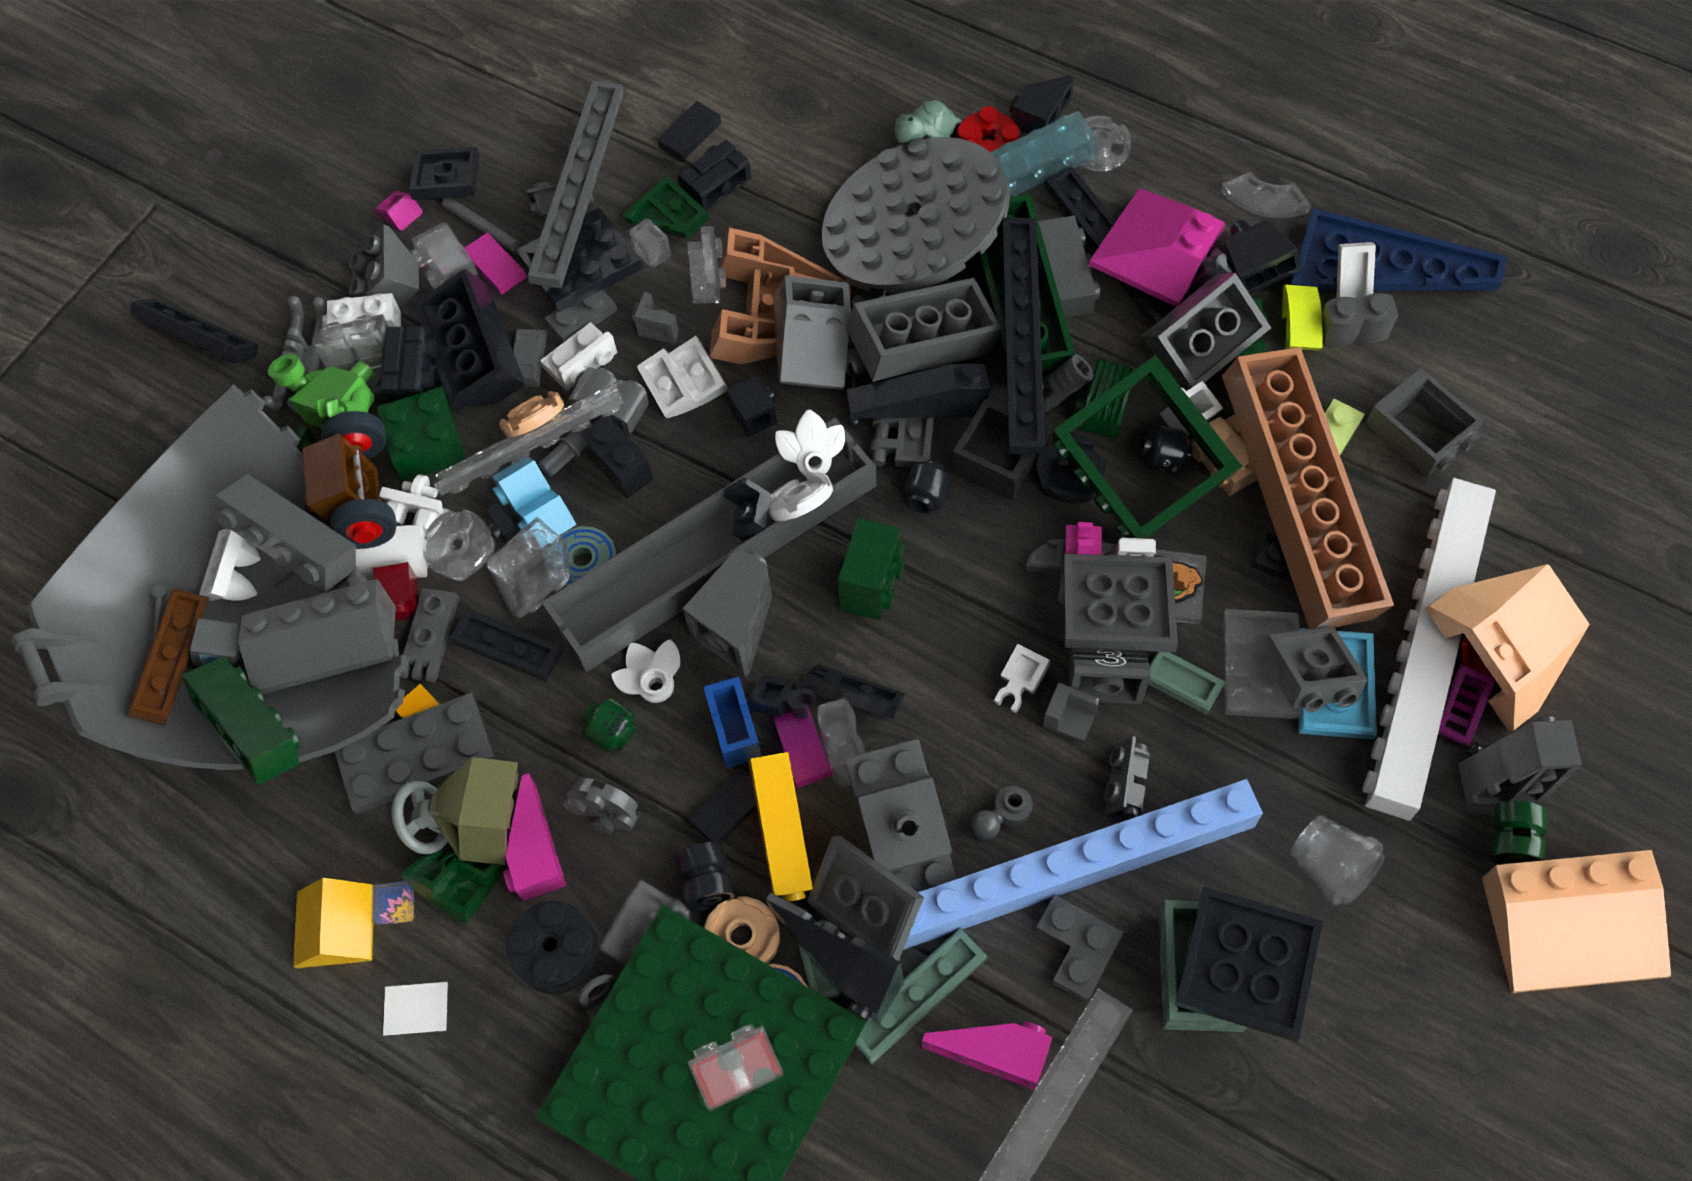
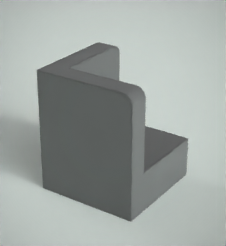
(1071, 712)

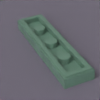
(921, 993)

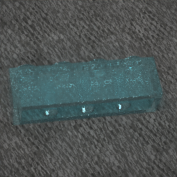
(1046, 152)

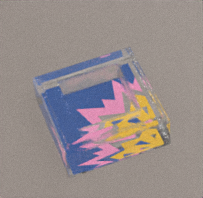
(392, 903)

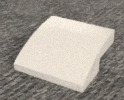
(682, 378)

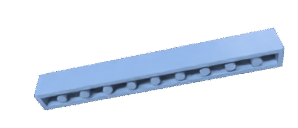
(1084, 861)

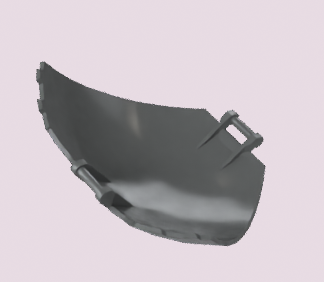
(162, 532)

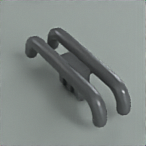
(297, 345)

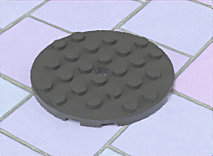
(958, 203)

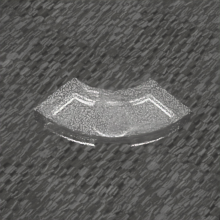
(1265, 198)

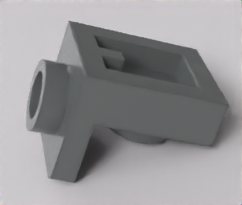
(654, 323)

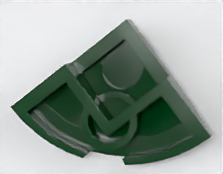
(453, 884)

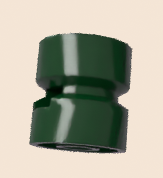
(1519, 832)

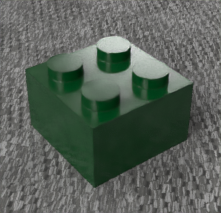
(421, 434)
(871, 569)

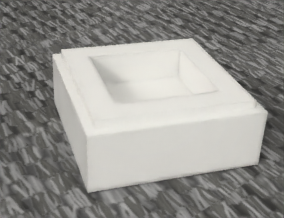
(1136, 547)

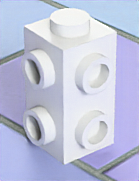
(349, 308)

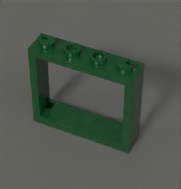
(1188, 416)

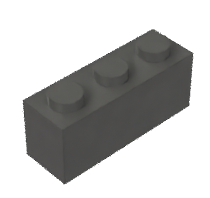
(1070, 265)

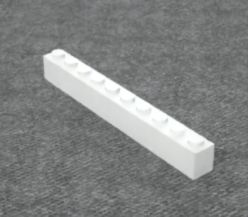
(1427, 656)

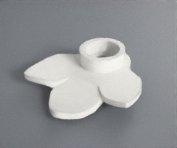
(810, 440)
(647, 668)

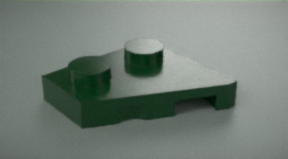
(668, 209)

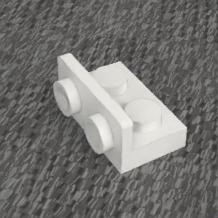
(582, 350)

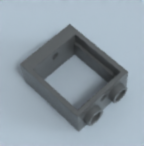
(1442, 405)

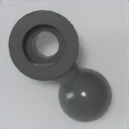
(987, 824)

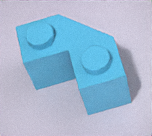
(531, 497)

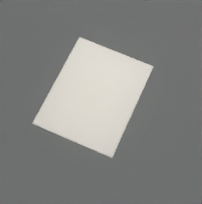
(415, 1008)

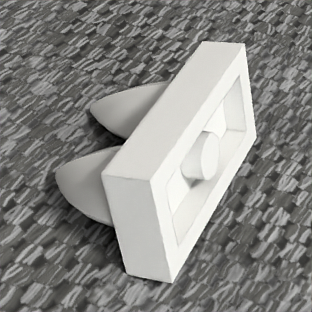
(220, 577)

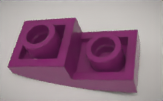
(804, 747)

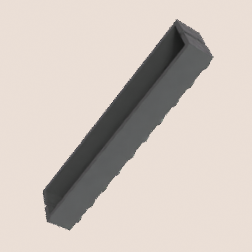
(670, 565)

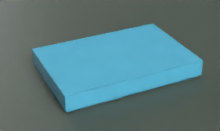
(1359, 718)

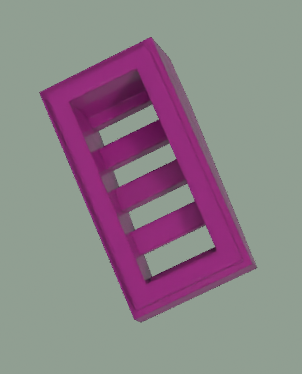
(1473, 678)

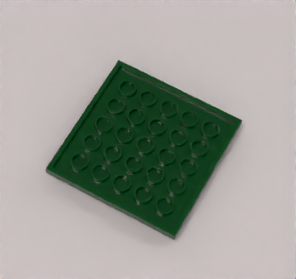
(631, 1079)

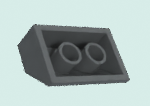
(1207, 330)

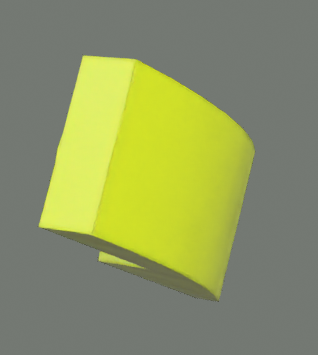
(1303, 317)

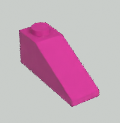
(530, 848)
(1001, 1050)

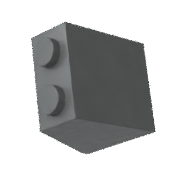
(732, 610)

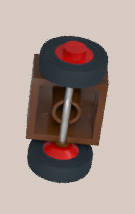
(344, 483)

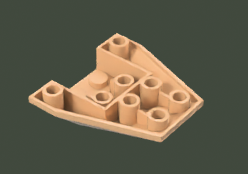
(1520, 629)

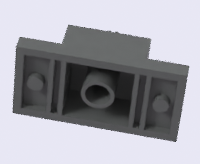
(902, 814)

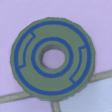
(587, 541)

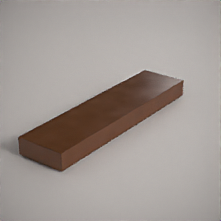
(167, 658)

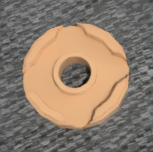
(531, 414)
(748, 913)

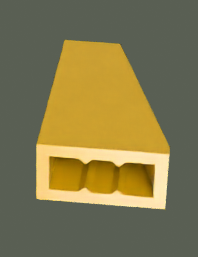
(780, 825)

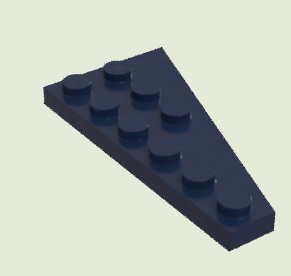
(1401, 258)

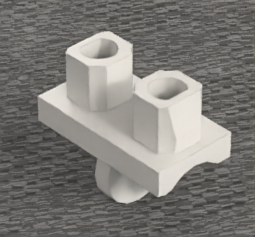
(416, 501)

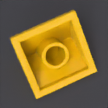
(333, 923)

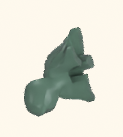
(926, 121)

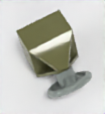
(467, 811)

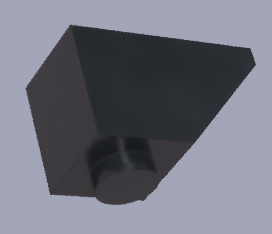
(1041, 103)

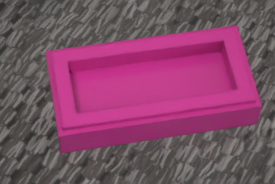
(495, 263)

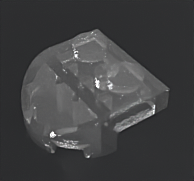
(704, 273)
(635, 919)

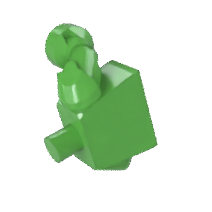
(323, 390)

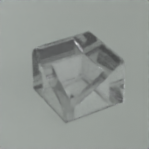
(650, 243)

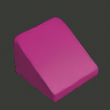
(399, 210)

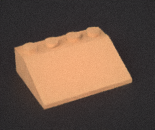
(1579, 920)

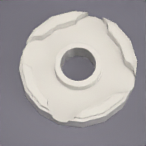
(799, 498)

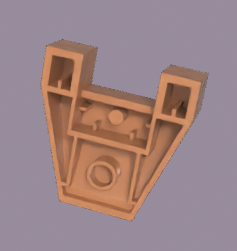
(762, 265)

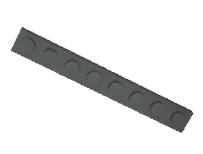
(575, 185)

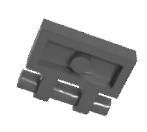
(910, 447)

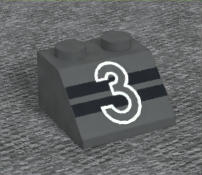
(1110, 674)

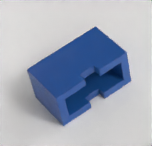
(732, 722)

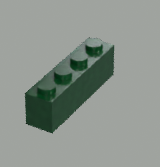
(242, 719)

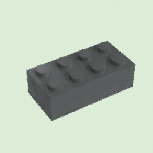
(923, 329)

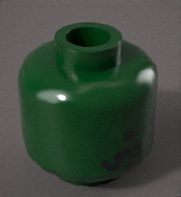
(608, 724)

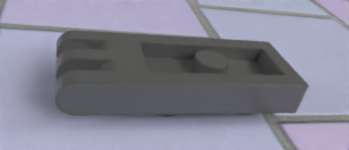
(429, 633)

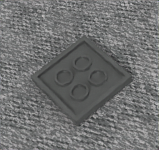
(1119, 603)

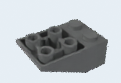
(812, 331)

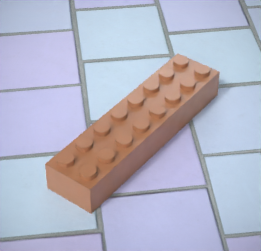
(1306, 489)

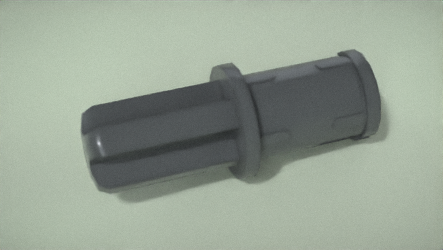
(568, 449)

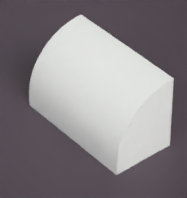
(404, 547)

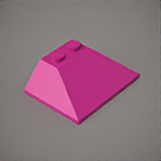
(1158, 246)

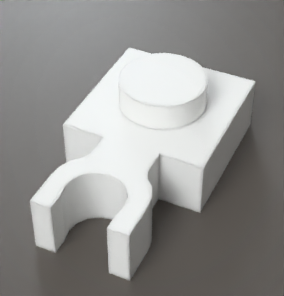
(1023, 672)

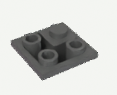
(384, 268)

